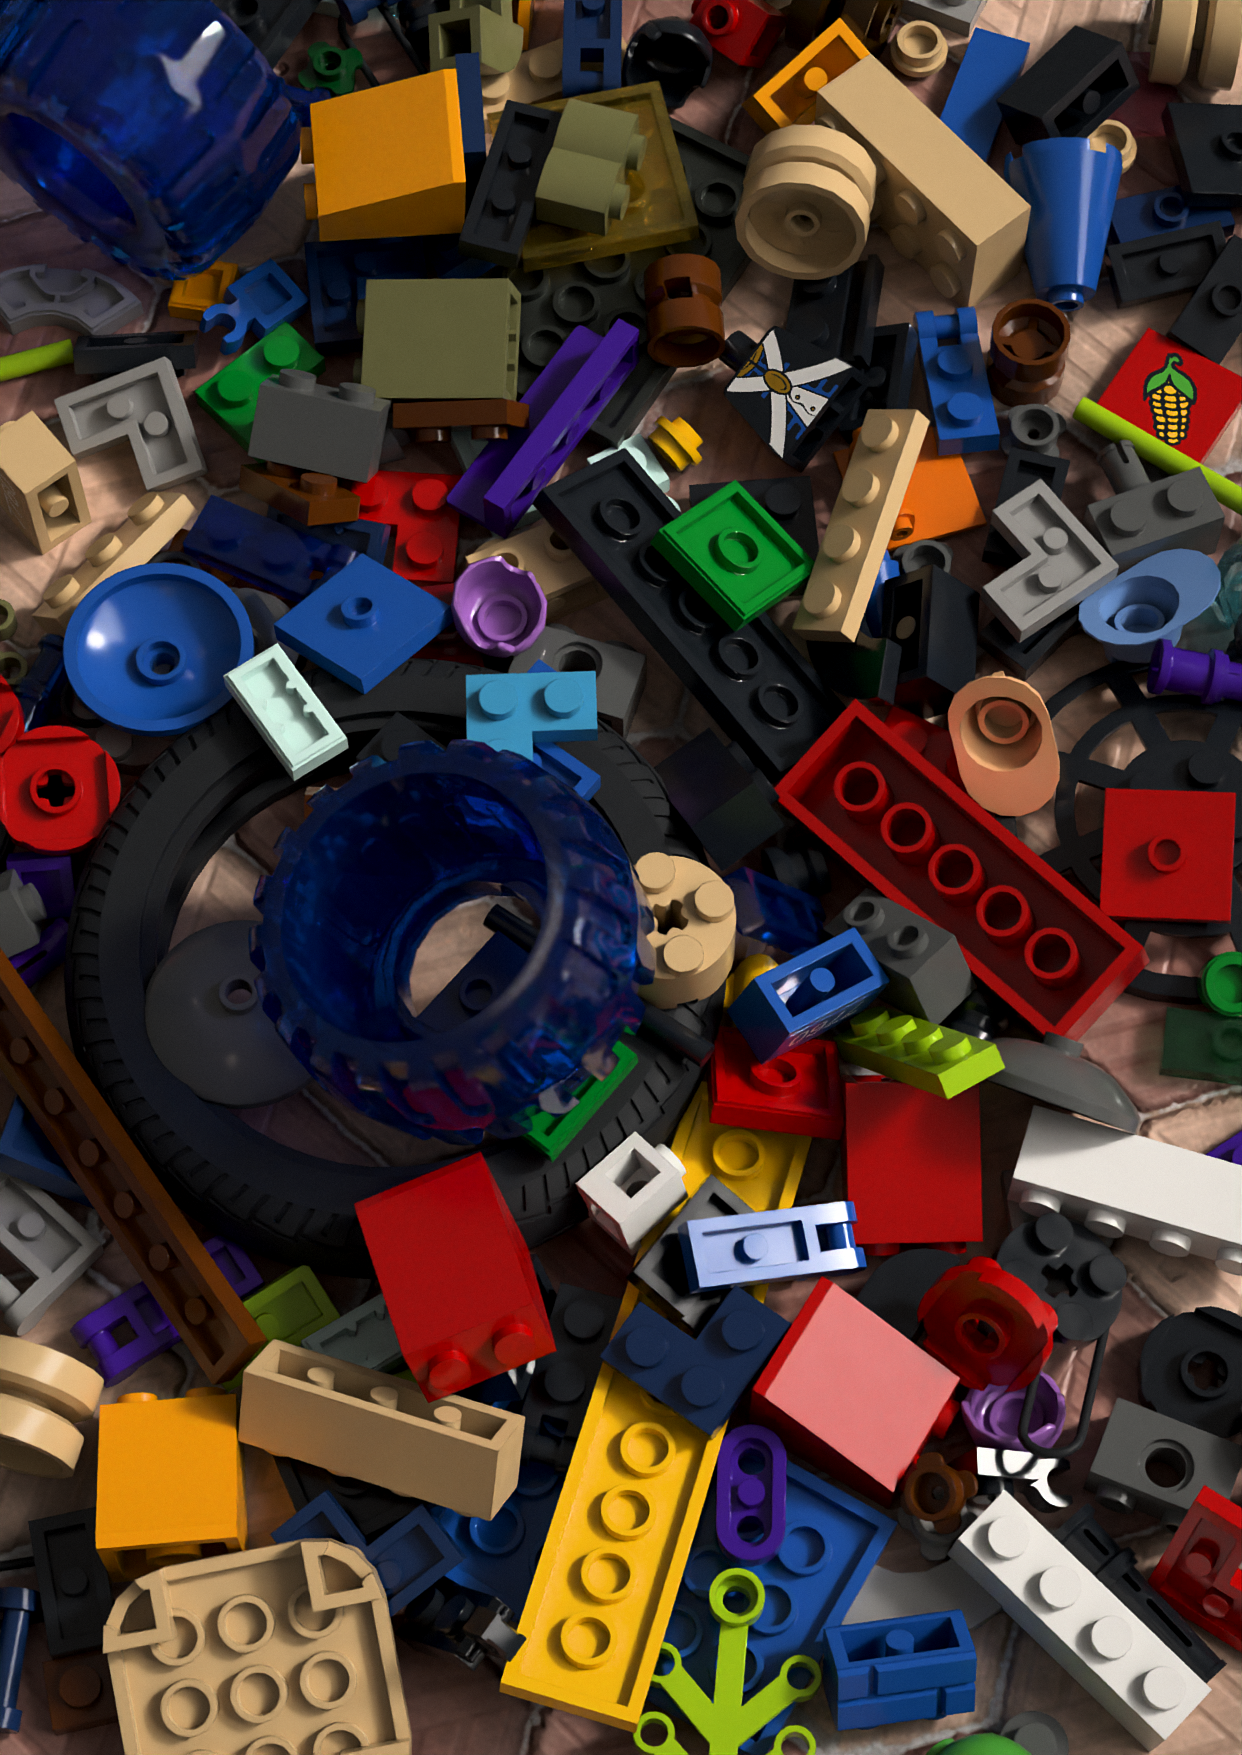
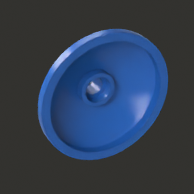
(149, 620)

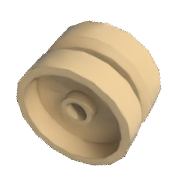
(1198, 25)
(806, 202)
(39, 1403)

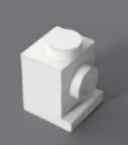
(633, 1190)

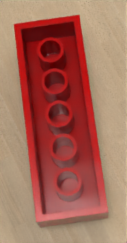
(955, 865)

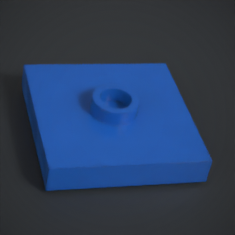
(363, 623)

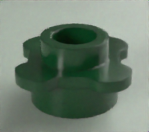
(336, 81)

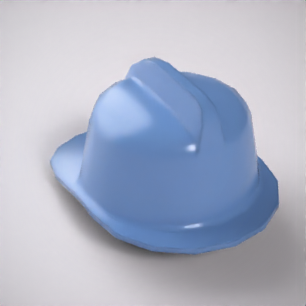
(1150, 603)

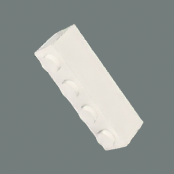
(1131, 1187)
(1079, 1621)

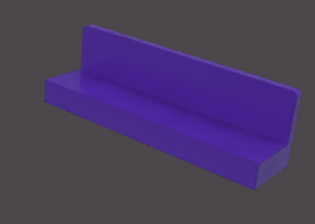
(561, 410)

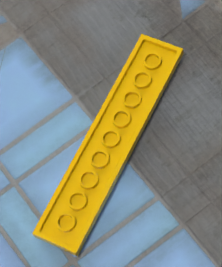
(635, 1482)

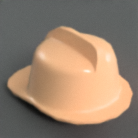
(1004, 744)

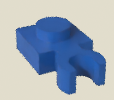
(255, 303)

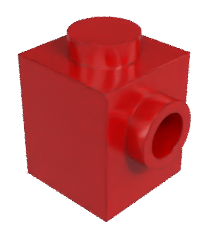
(739, 28)

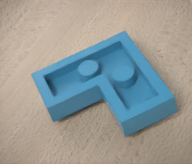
(531, 708)

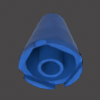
(1070, 214)

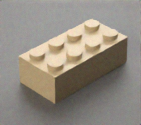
(931, 187)

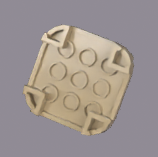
(259, 1656)

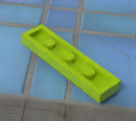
(918, 1052)

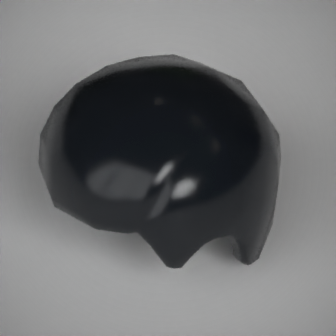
(669, 53)

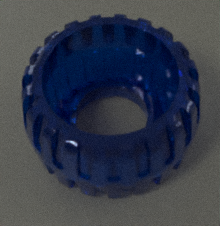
(143, 126)
(374, 879)

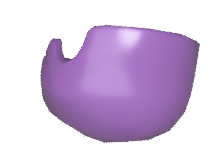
(498, 608)
(995, 1415)

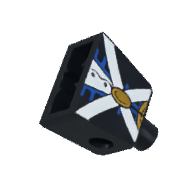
(790, 391)

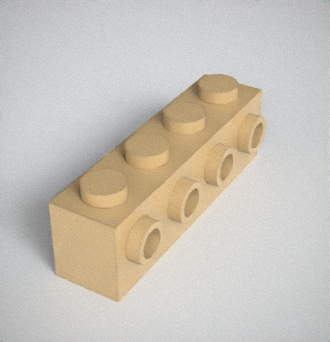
(380, 1430)

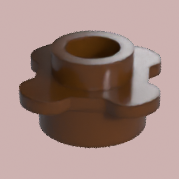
(919, 1489)

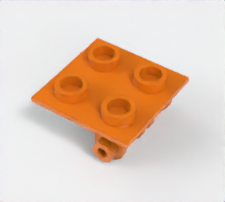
(937, 499)

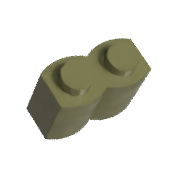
(589, 167)

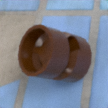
(684, 310)
(1027, 352)

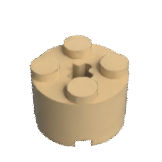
(701, 927)

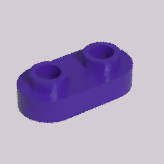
(751, 1497)

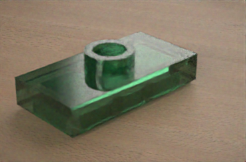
(1201, 1046)

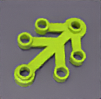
(726, 1722)

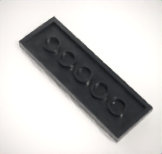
(744, 678)

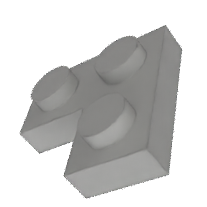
(141, 408)
(1058, 564)

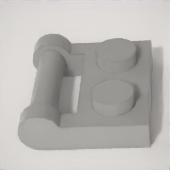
(45, 1245)

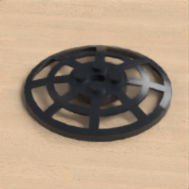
(1163, 766)

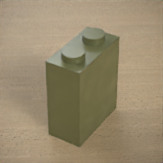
(439, 339)

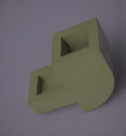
(474, 28)

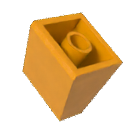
(387, 160)
(169, 1481)

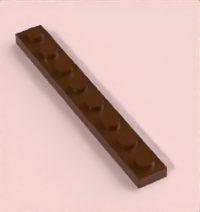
(122, 1186)

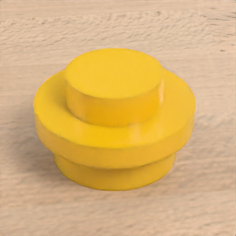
(676, 442)

